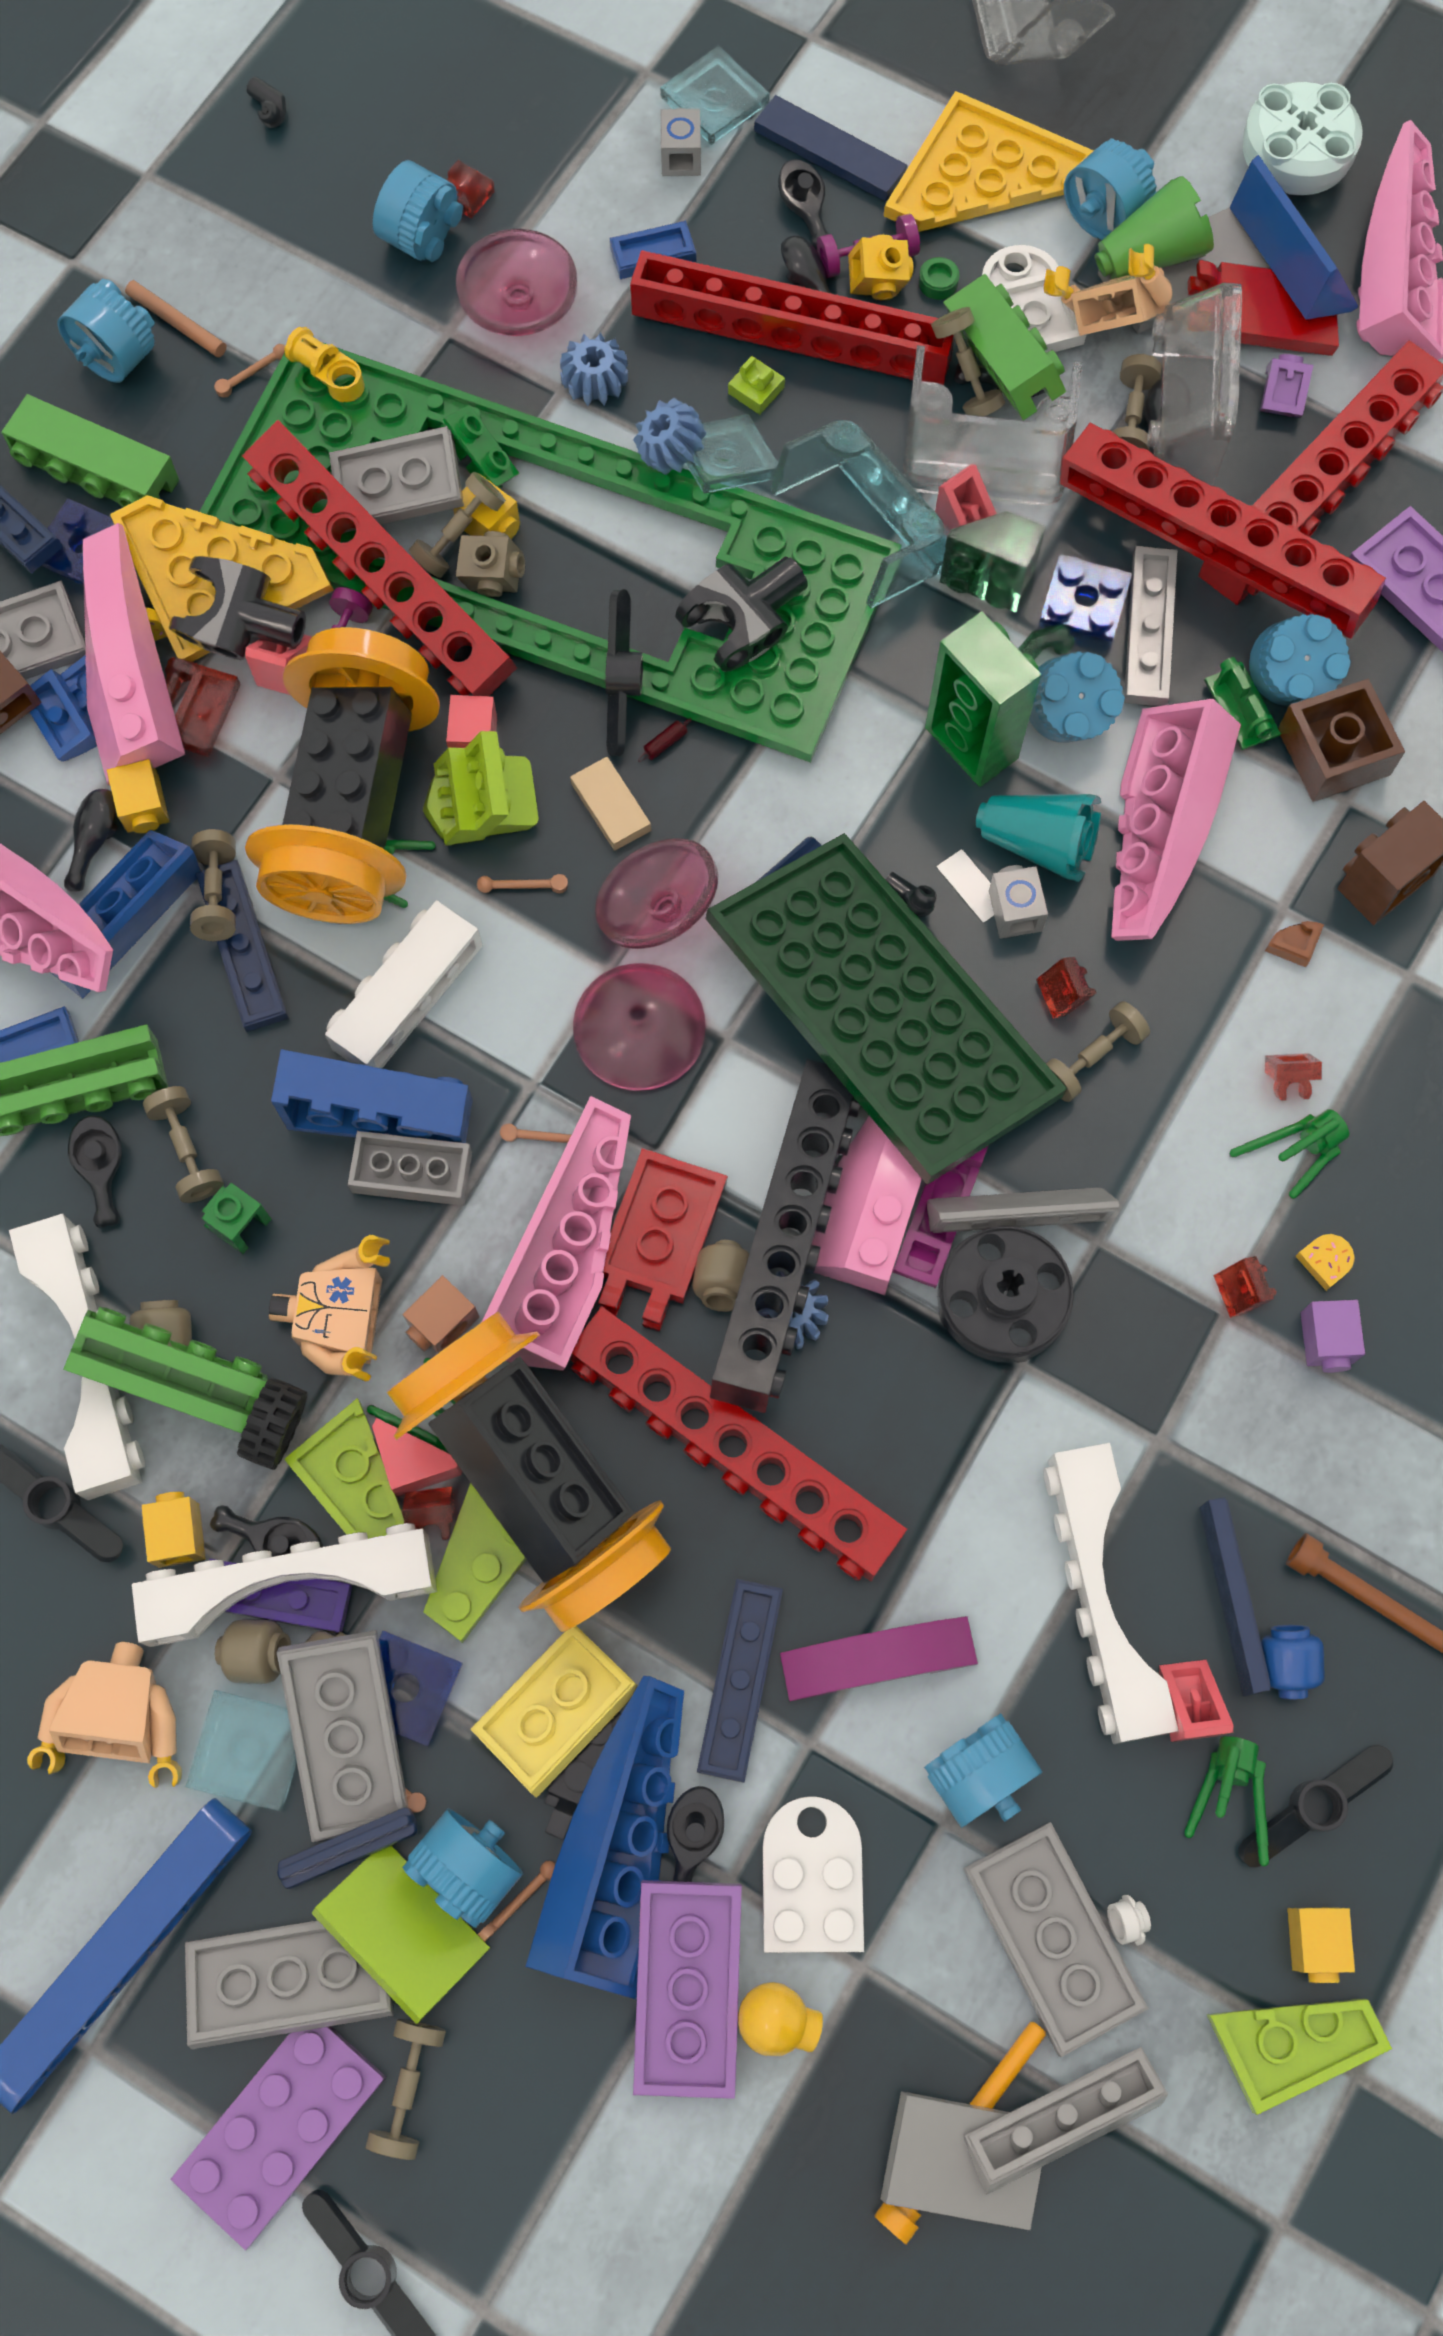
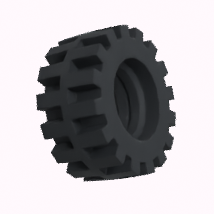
(272, 1423)

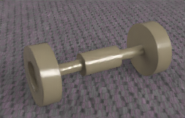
(952, 324)
(1140, 374)
(429, 557)
(213, 921)
(1127, 1023)
(168, 1104)
(392, 2143)

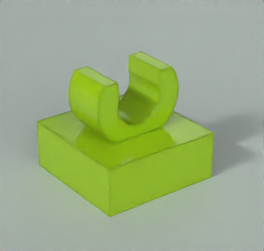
(756, 385)

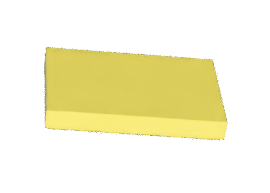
(554, 1710)

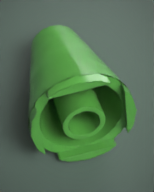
(1167, 223)

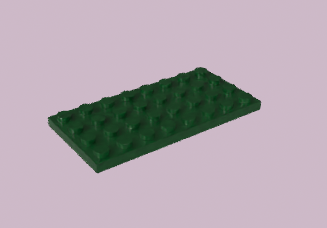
(886, 1006)

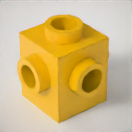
(879, 267)

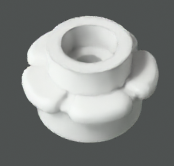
(1128, 1920)

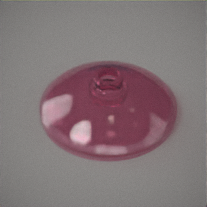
(515, 267)
(657, 893)
(643, 1051)

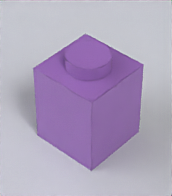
(1332, 1334)

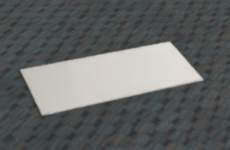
(968, 883)

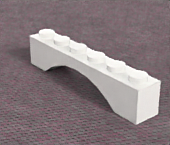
(100, 1443)
(184, 1605)
(1132, 1692)

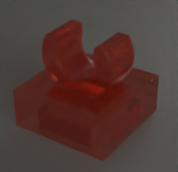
(471, 186)
(1065, 987)
(1290, 1069)
(1244, 1286)
(430, 1508)

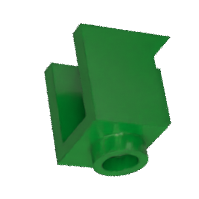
(230, 1213)

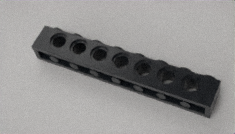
(736, 1376)

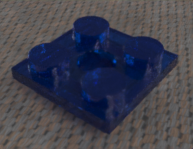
(71, 526)
(1101, 583)
(436, 1680)

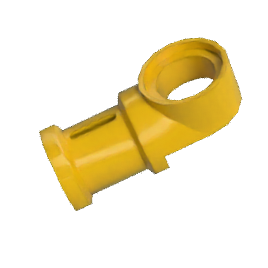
(315, 354)

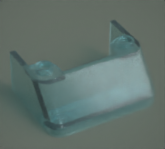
(885, 487)

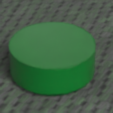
(939, 278)

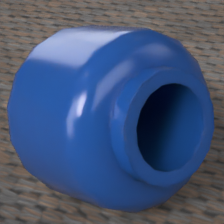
(1293, 1660)

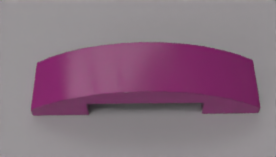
(926, 1252)
(878, 1657)

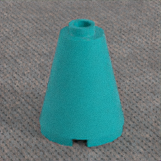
(1044, 829)

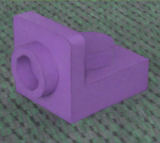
(1286, 386)

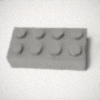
(410, 1168)

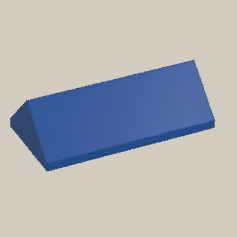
(1289, 245)
(138, 893)

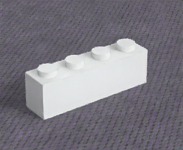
(403, 987)

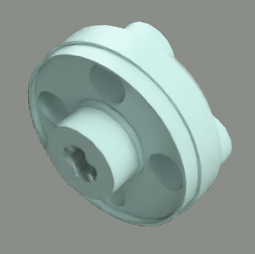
(1303, 135)

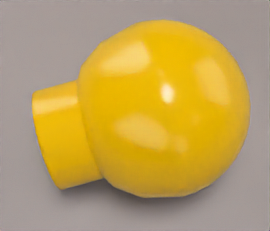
(777, 2021)

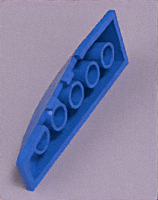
(612, 1845)

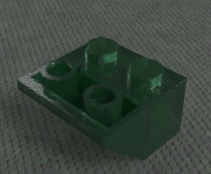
(993, 558)

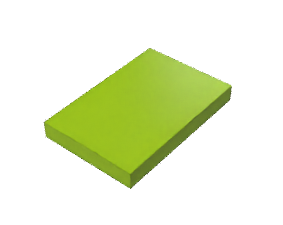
(400, 1933)

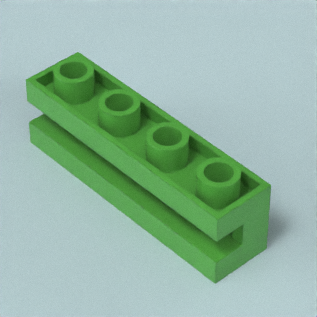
(1006, 346)
(86, 453)
(79, 1078)
(173, 1376)

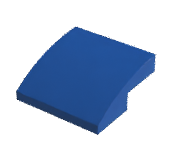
(64, 711)

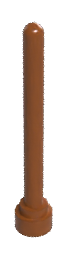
(1311, 1558)

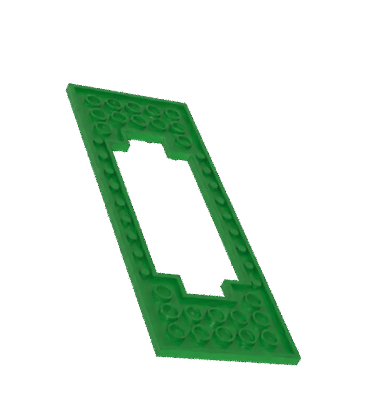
(772, 701)

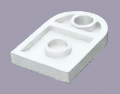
(1026, 288)
(812, 1882)

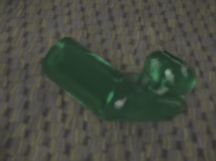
(1042, 639)

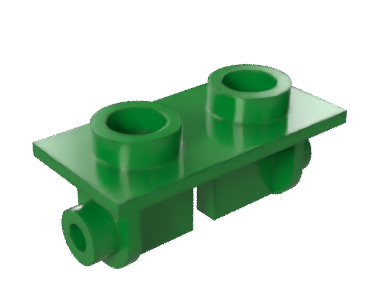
(475, 440)
(1241, 699)

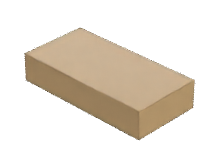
(610, 803)

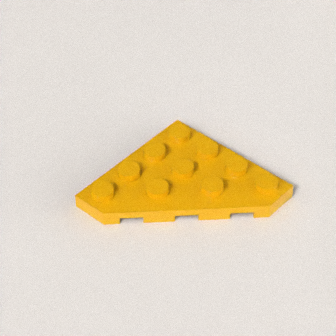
(981, 165)
(167, 539)

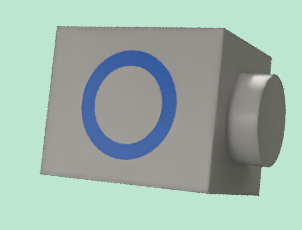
(680, 142)
(1017, 901)

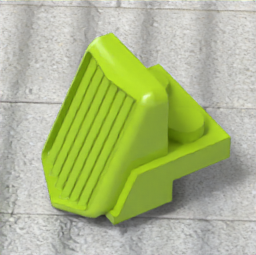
(480, 792)

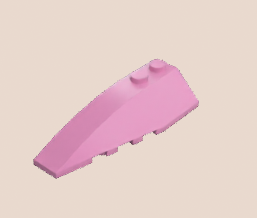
(1399, 272)
(123, 669)
(1170, 804)
(48, 927)
(867, 1212)
(566, 1241)

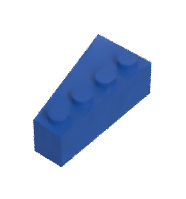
(351, 1097)

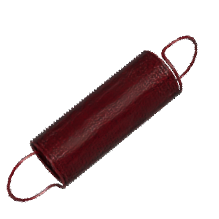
(665, 739)

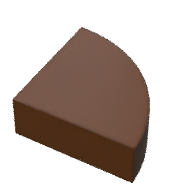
(1296, 942)

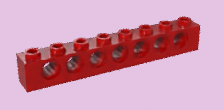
(787, 317)
(1344, 451)
(280, 453)
(1190, 517)
(609, 1336)

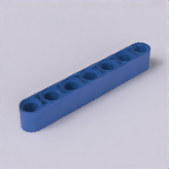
(117, 1951)

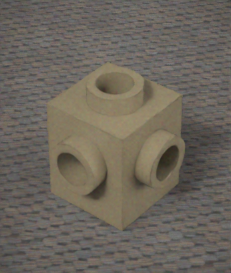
(490, 563)

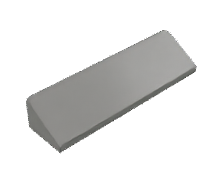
(1020, 1209)
(1064, 2120)

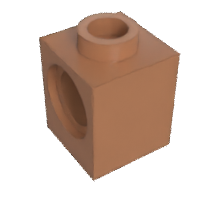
(439, 1316)

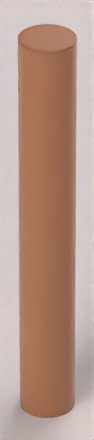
(175, 318)

